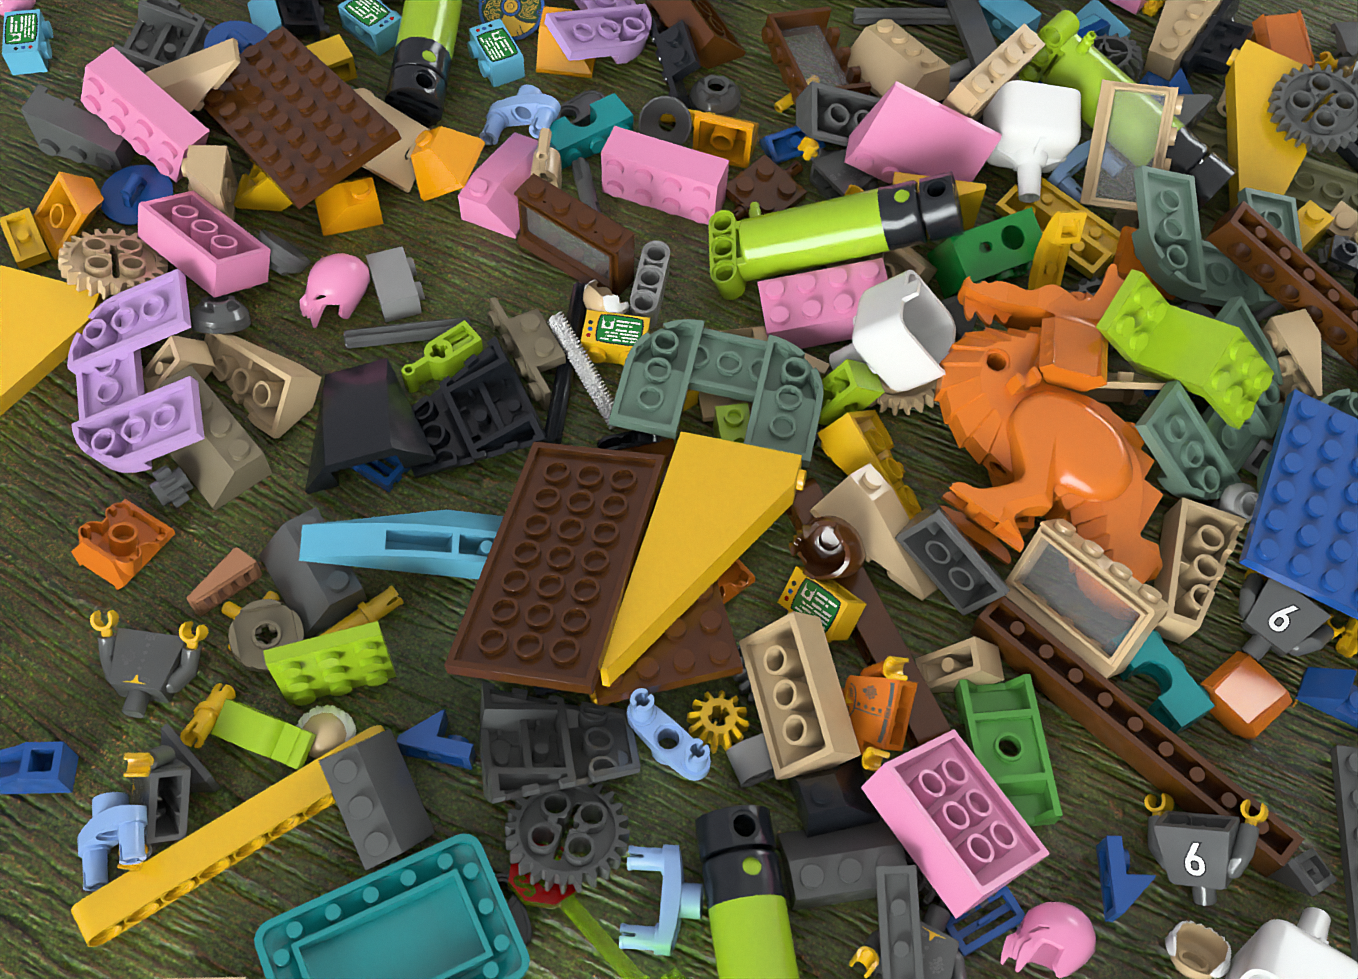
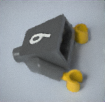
(1281, 619)
(1201, 848)

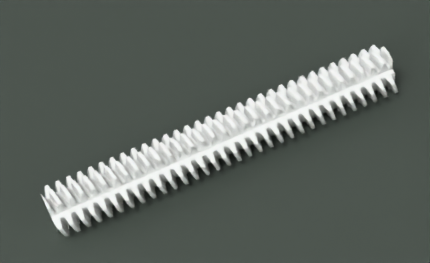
(582, 365)

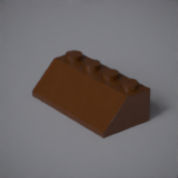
(710, 34)

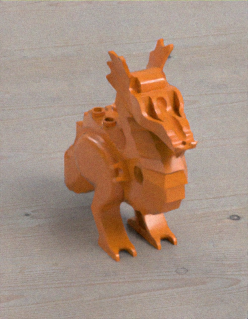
(1041, 442)

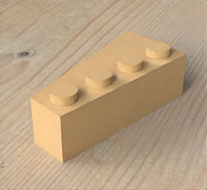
(1176, 34)
(1193, 558)

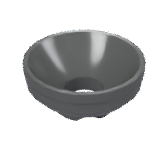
(719, 102)
(652, 113)
(283, 256)
(219, 315)

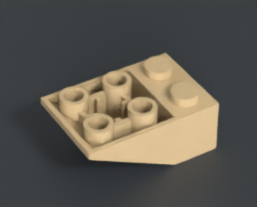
(1298, 351)

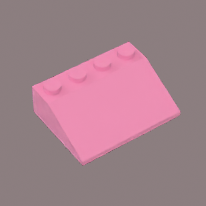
(918, 137)
(954, 821)

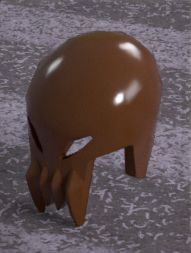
(828, 548)

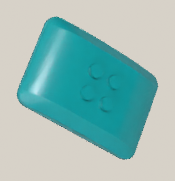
(410, 920)

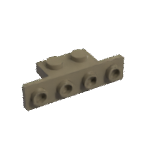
(531, 346)

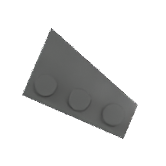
(74, 133)

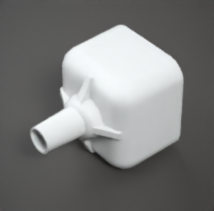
(1036, 129)
(900, 333)
(1292, 952)

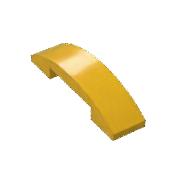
(1053, 248)

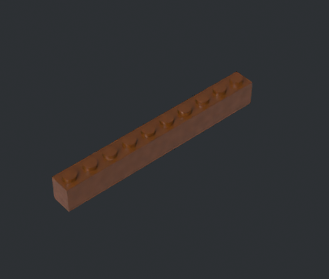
(1128, 728)

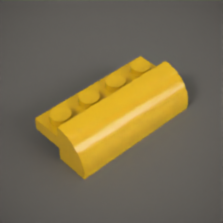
(1098, 237)

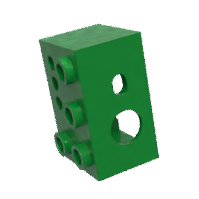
(1011, 252)

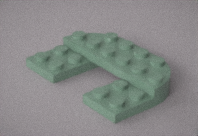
(1172, 243)
(688, 356)
(1203, 452)

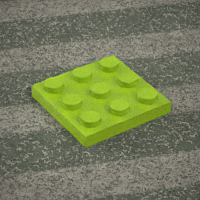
(331, 664)

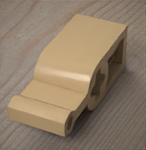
(547, 160)

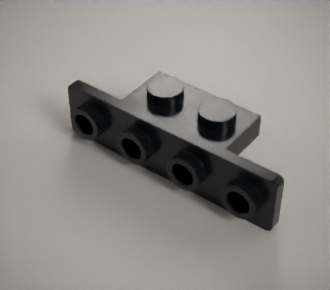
(303, 18)
(1217, 41)
(676, 54)

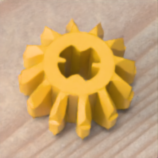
(724, 710)

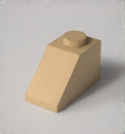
(173, 357)
(967, 660)

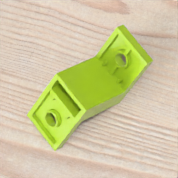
(1186, 347)

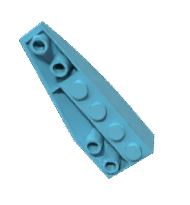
(419, 542)

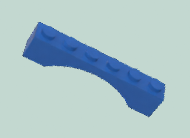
(38, 768)

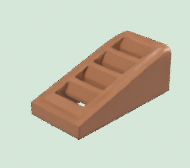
(224, 581)

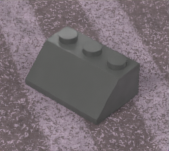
(831, 112)
(951, 560)
(315, 591)
(377, 798)
(837, 864)

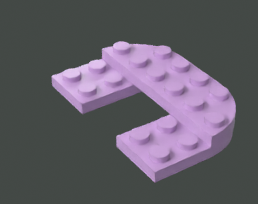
(601, 29)
(116, 417)

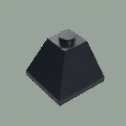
(833, 799)

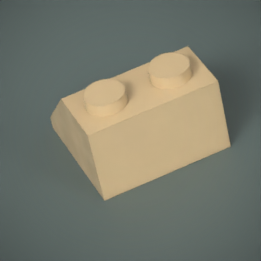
(211, 176)

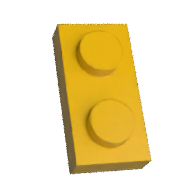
(24, 239)

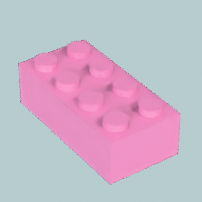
(141, 112)
(663, 175)
(203, 243)
(818, 304)

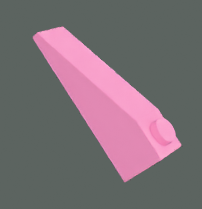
(490, 190)

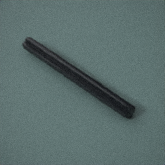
(565, 372)

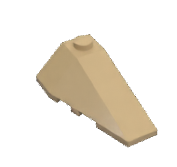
(194, 75)
(268, 385)
(878, 517)

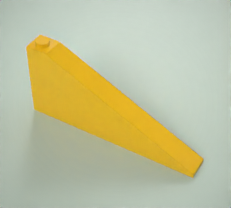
(1254, 147)
(36, 328)
(704, 519)

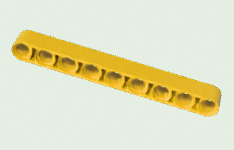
(207, 851)

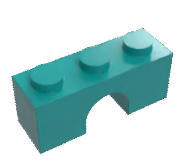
(589, 140)
(1181, 698)

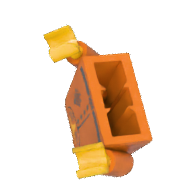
(880, 709)

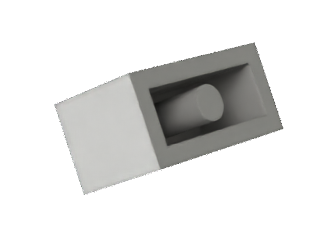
(394, 283)

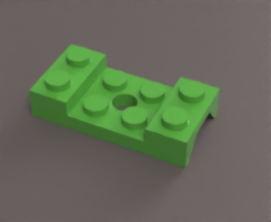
(1011, 714)

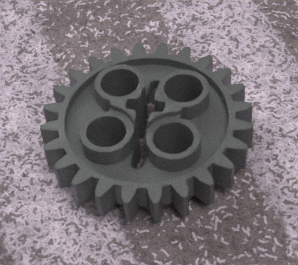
(1304, 92)
(600, 841)

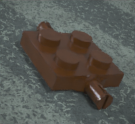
(767, 185)

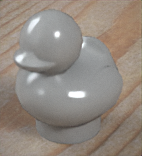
(1237, 500)

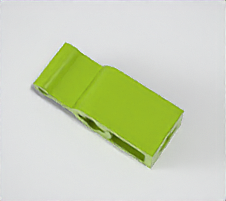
(443, 356)
(263, 733)

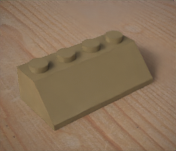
(227, 457)

